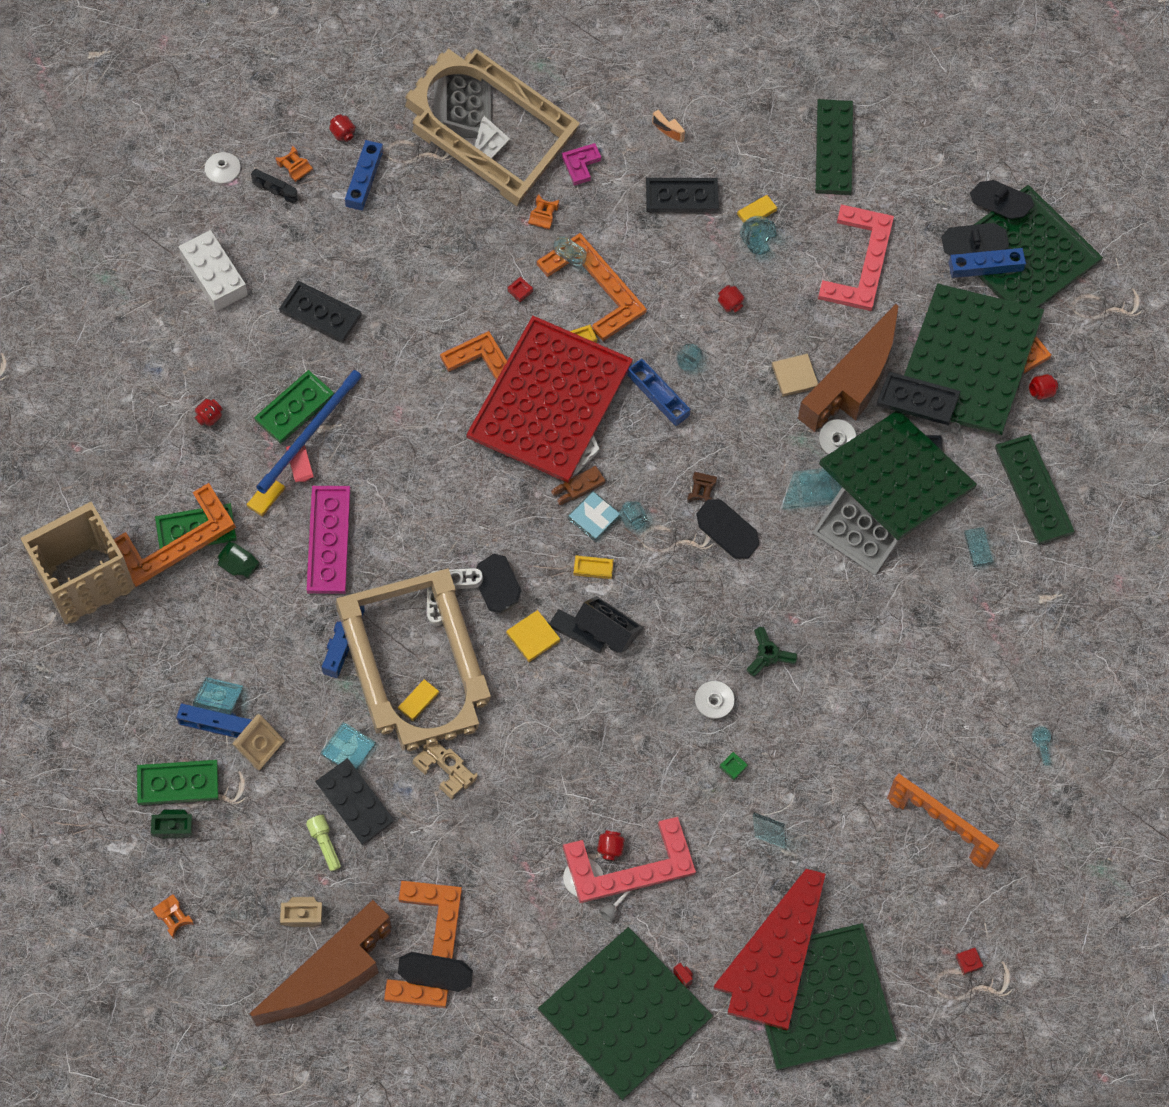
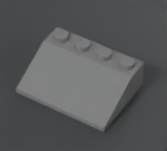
(462, 103)
(856, 533)

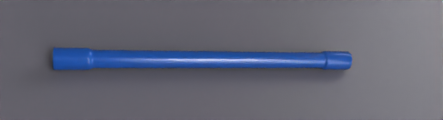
(269, 479)

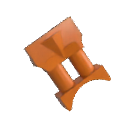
(296, 170)
(543, 218)
(167, 909)

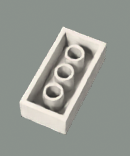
(213, 270)

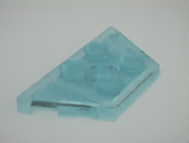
(810, 489)

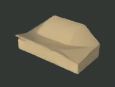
(301, 912)

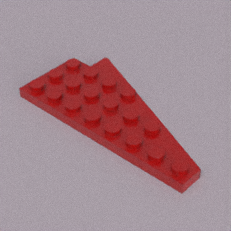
(771, 963)

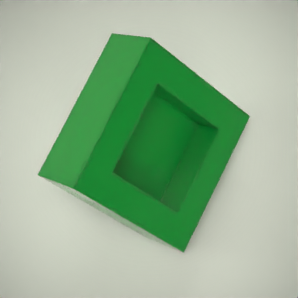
(733, 766)

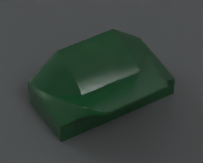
(237, 560)
(171, 824)

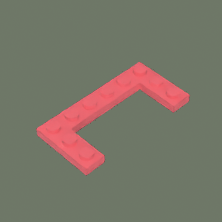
(864, 295)
(592, 888)

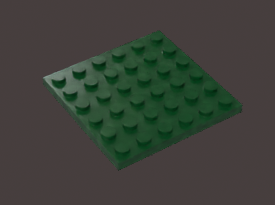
(1052, 254)
(897, 474)
(836, 1003)
(625, 1013)

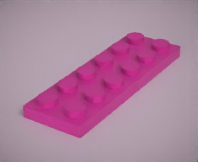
(328, 540)

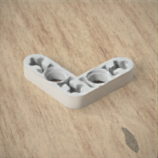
(460, 585)

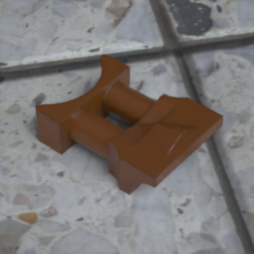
(705, 481)

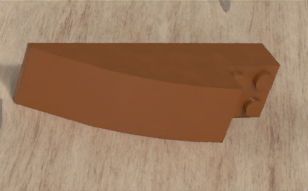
(853, 379)
(331, 971)

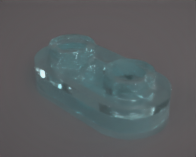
(572, 250)

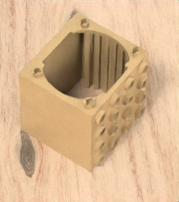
(66, 539)

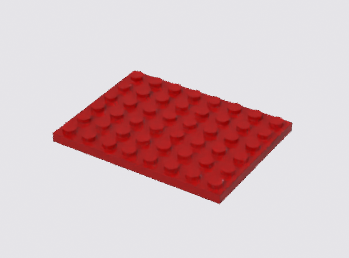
(549, 398)

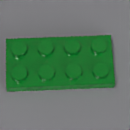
(294, 406)
(177, 524)
(177, 782)

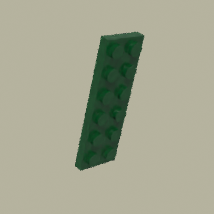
(834, 147)
(1034, 489)

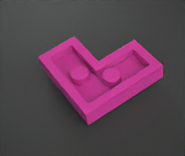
(578, 159)

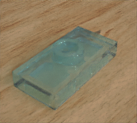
(978, 547)

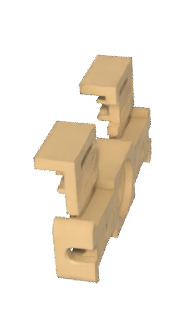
(457, 773)

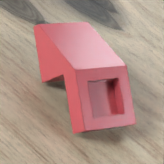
(301, 466)

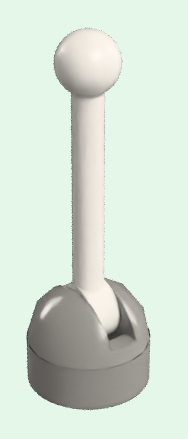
(609, 911)

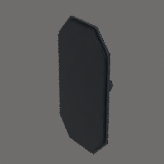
(1002, 199)
(974, 239)
(727, 529)
(499, 584)
(435, 971)

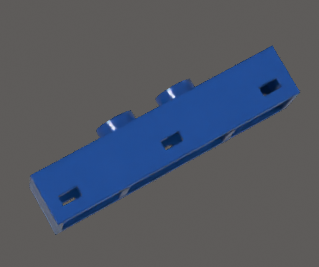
(364, 175)
(987, 263)
(658, 392)
(337, 651)
(209, 720)

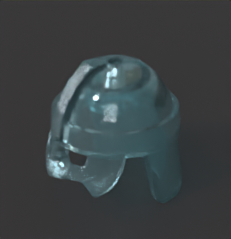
(756, 233)

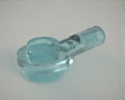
(1041, 737)

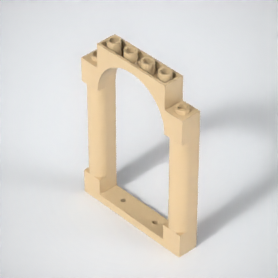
(482, 67)
(380, 709)

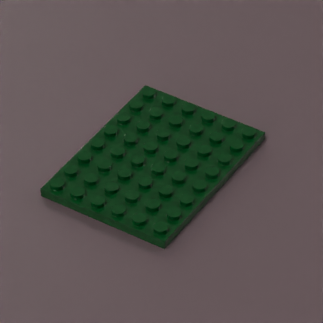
(975, 348)

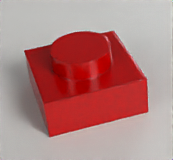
(520, 289)
(969, 961)
(683, 974)

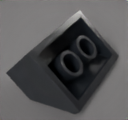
(607, 624)

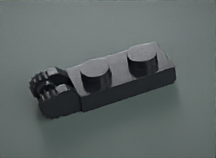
(274, 185)

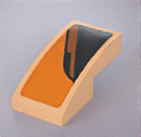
(671, 129)

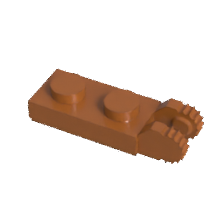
(579, 485)

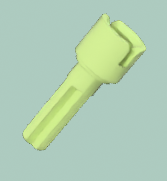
(319, 830)

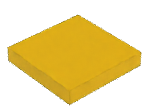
(533, 636)

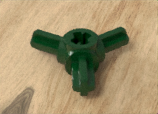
(762, 659)

